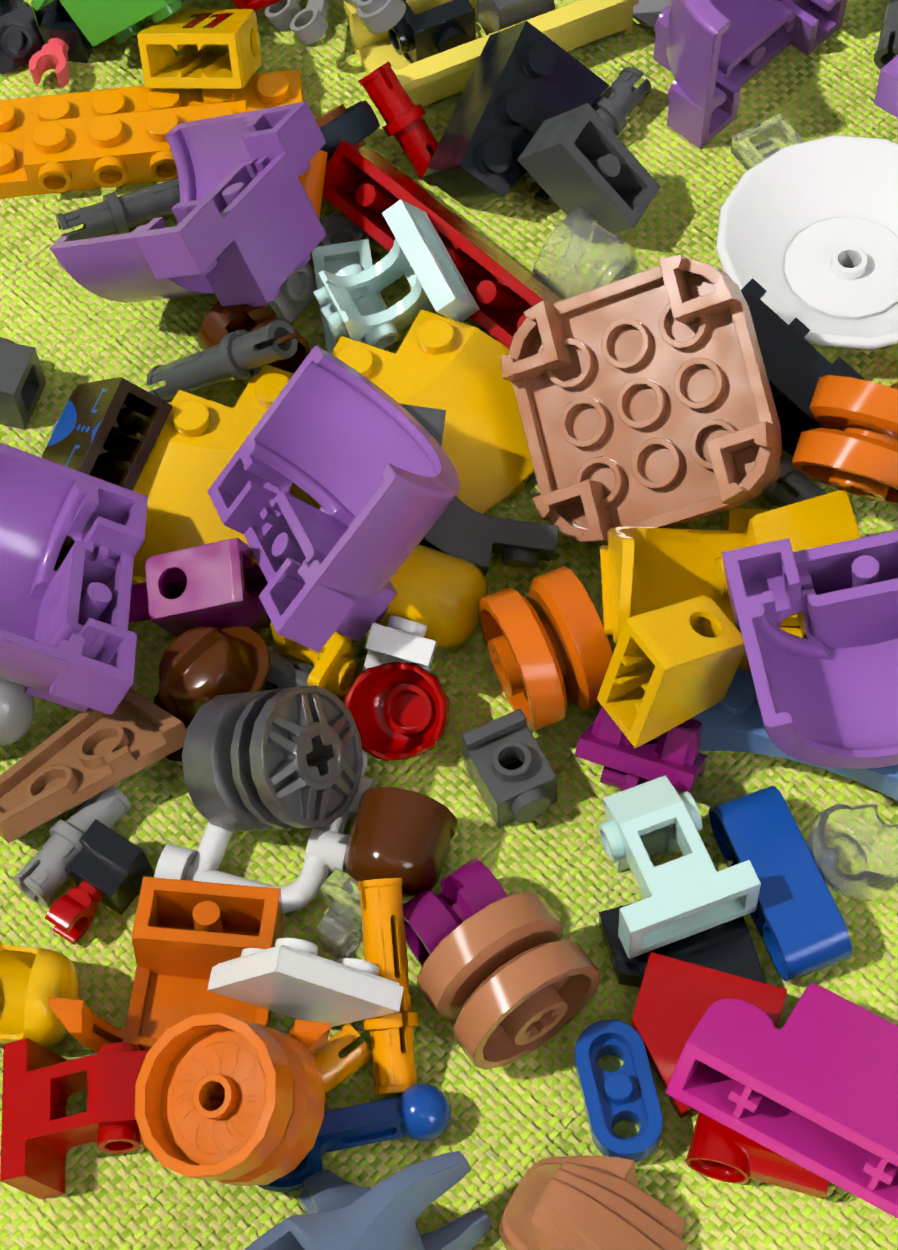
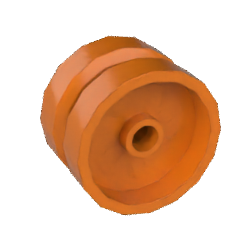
(859, 439)
(546, 646)
(229, 1100)

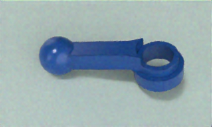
(418, 1113)

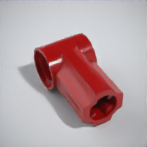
(733, 1158)

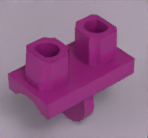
(671, 754)

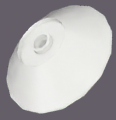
(807, 219)

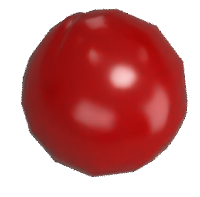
(398, 710)

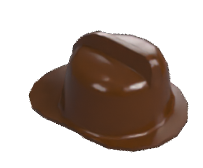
(209, 664)

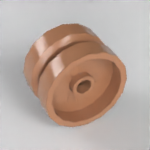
(508, 979)

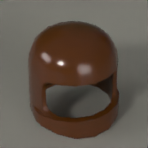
(399, 837)

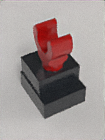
(105, 871)

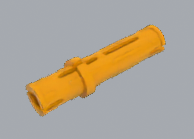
(386, 947)

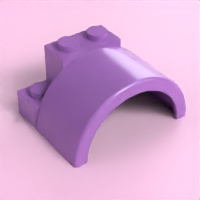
(725, 43)
(237, 216)
(378, 493)
(68, 626)
(837, 687)

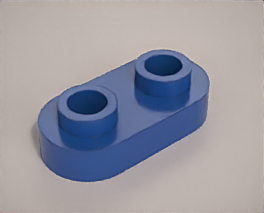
(620, 1093)

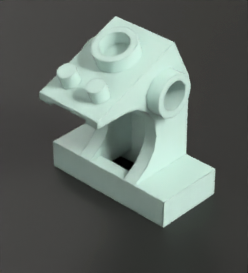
(417, 253)
(682, 893)

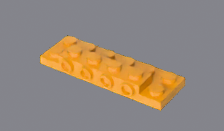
(115, 133)

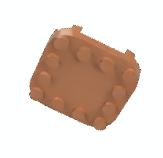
(645, 402)

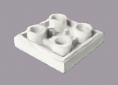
(306, 986)

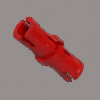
(401, 116)

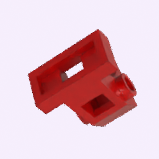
(34, 1110)

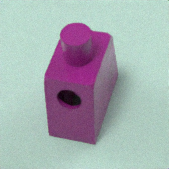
(201, 588)

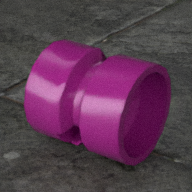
(434, 916)

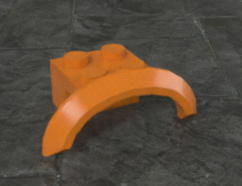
(176, 941)

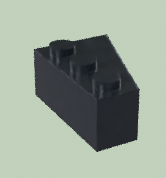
(507, 98)
(790, 366)

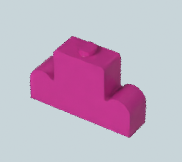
(806, 1091)

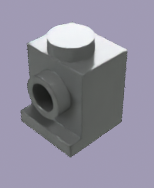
(491, 756)

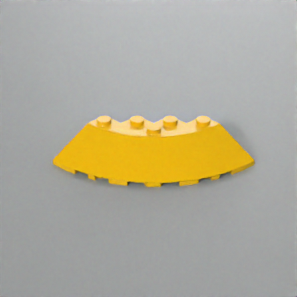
(435, 367)

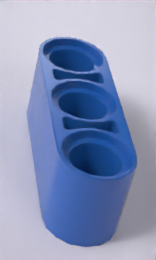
(794, 903)

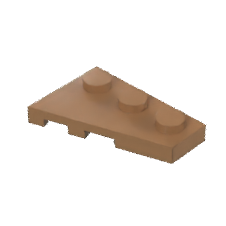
(84, 760)

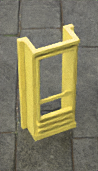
(450, 70)

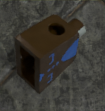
(108, 430)

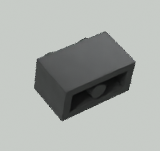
(590, 168)

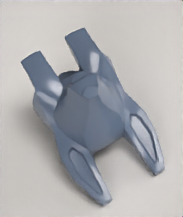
(378, 1217)

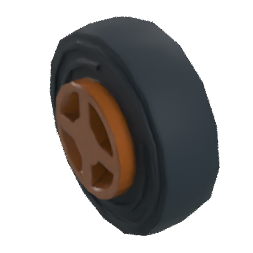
(348, 125)

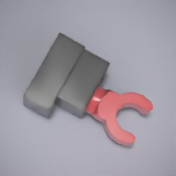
(62, 44)

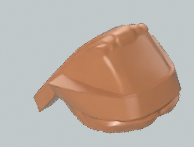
(587, 1207)

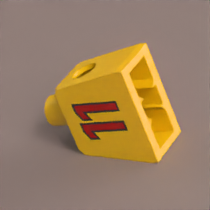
(217, 50)

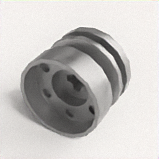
(272, 759)

